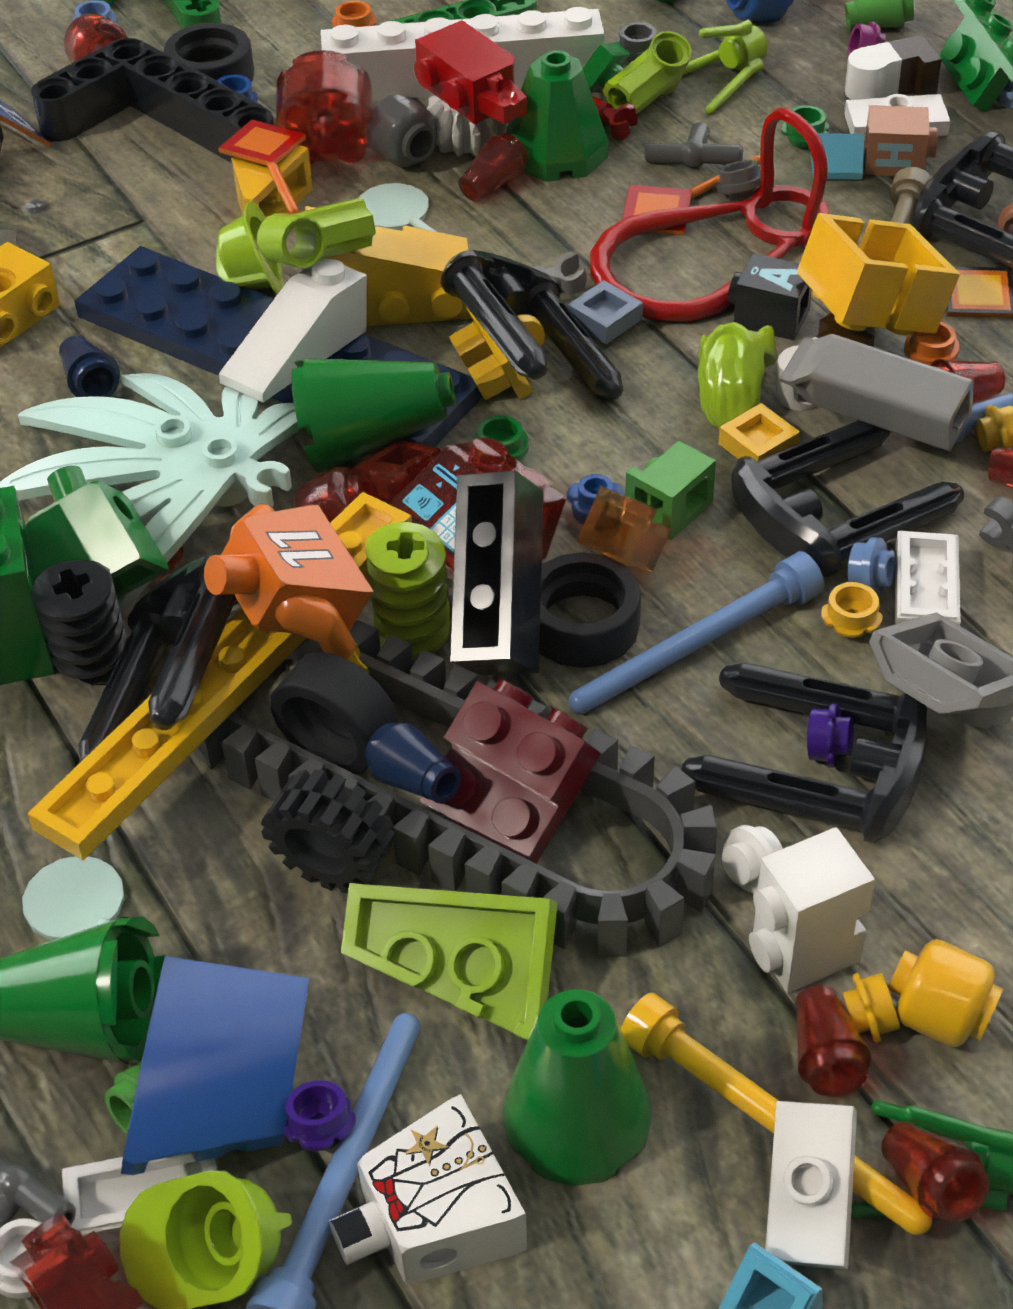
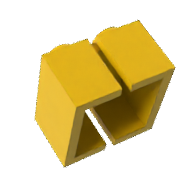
(884, 283)

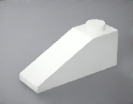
(307, 319)

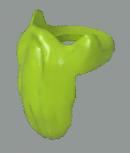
(733, 369)

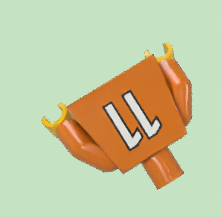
(293, 577)

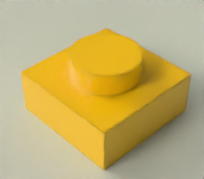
(757, 434)

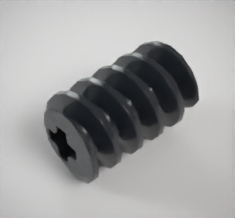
(80, 619)

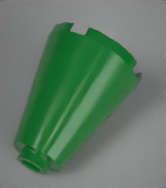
(365, 405)
(84, 991)
(577, 1093)

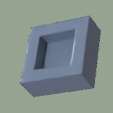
(606, 311)

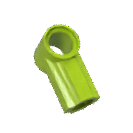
(650, 74)
(318, 232)

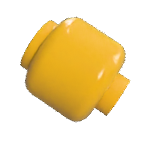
(945, 993)

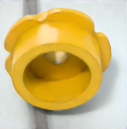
(995, 428)
(852, 610)
(871, 1006)

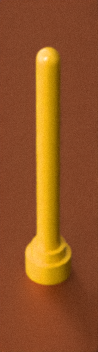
(655, 1030)

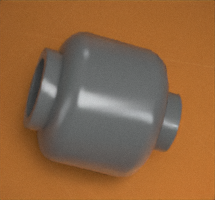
(402, 130)

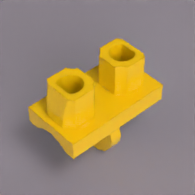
(494, 372)

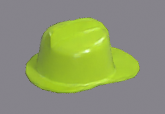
(240, 257)
(199, 1239)

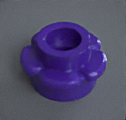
(829, 735)
(318, 1115)

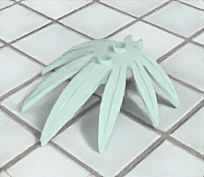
(188, 450)

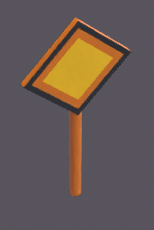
(982, 292)

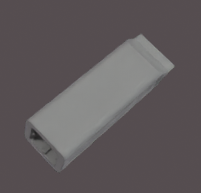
(881, 389)

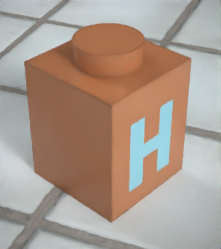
(897, 139)

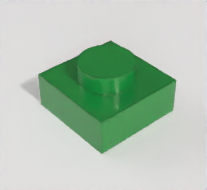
(604, 65)

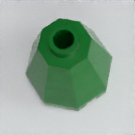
(561, 120)

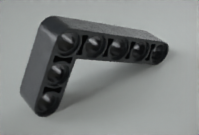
(148, 80)

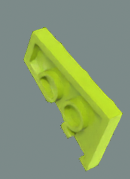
(460, 946)

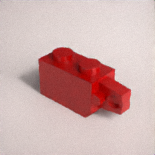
(469, 74)

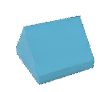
(843, 156)
(770, 1284)

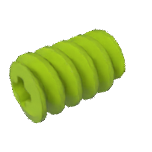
(409, 585)

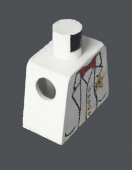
(434, 1200)

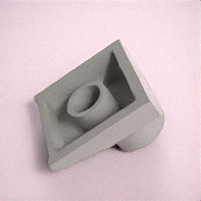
(947, 669)

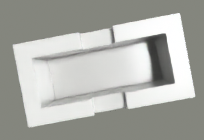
(810, 910)

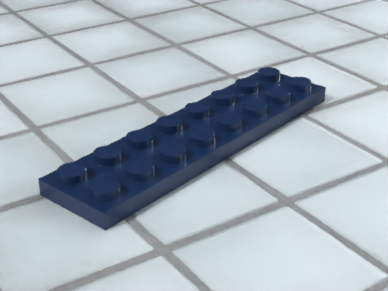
(208, 318)

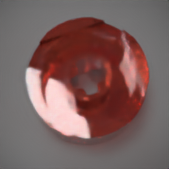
(327, 103)

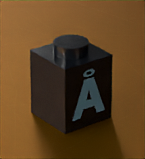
(770, 295)

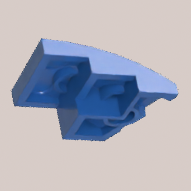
(215, 1062)

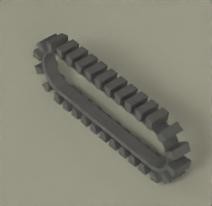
(457, 852)

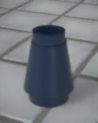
(88, 368)
(410, 762)

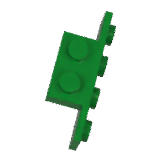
(980, 52)

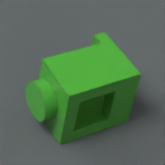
(675, 484)

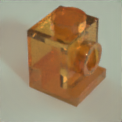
(624, 530)

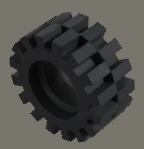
(328, 830)

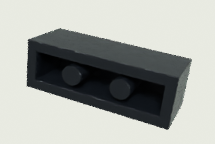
(497, 574)

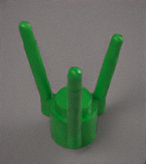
(990, 1144)

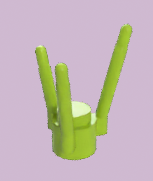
(741, 49)

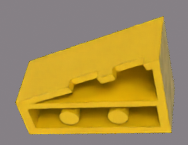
(406, 275)

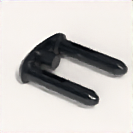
(966, 181)
(501, 290)
(793, 521)
(171, 613)
(893, 765)

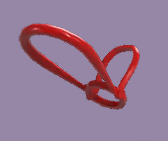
(762, 197)

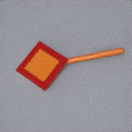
(266, 146)
(650, 198)

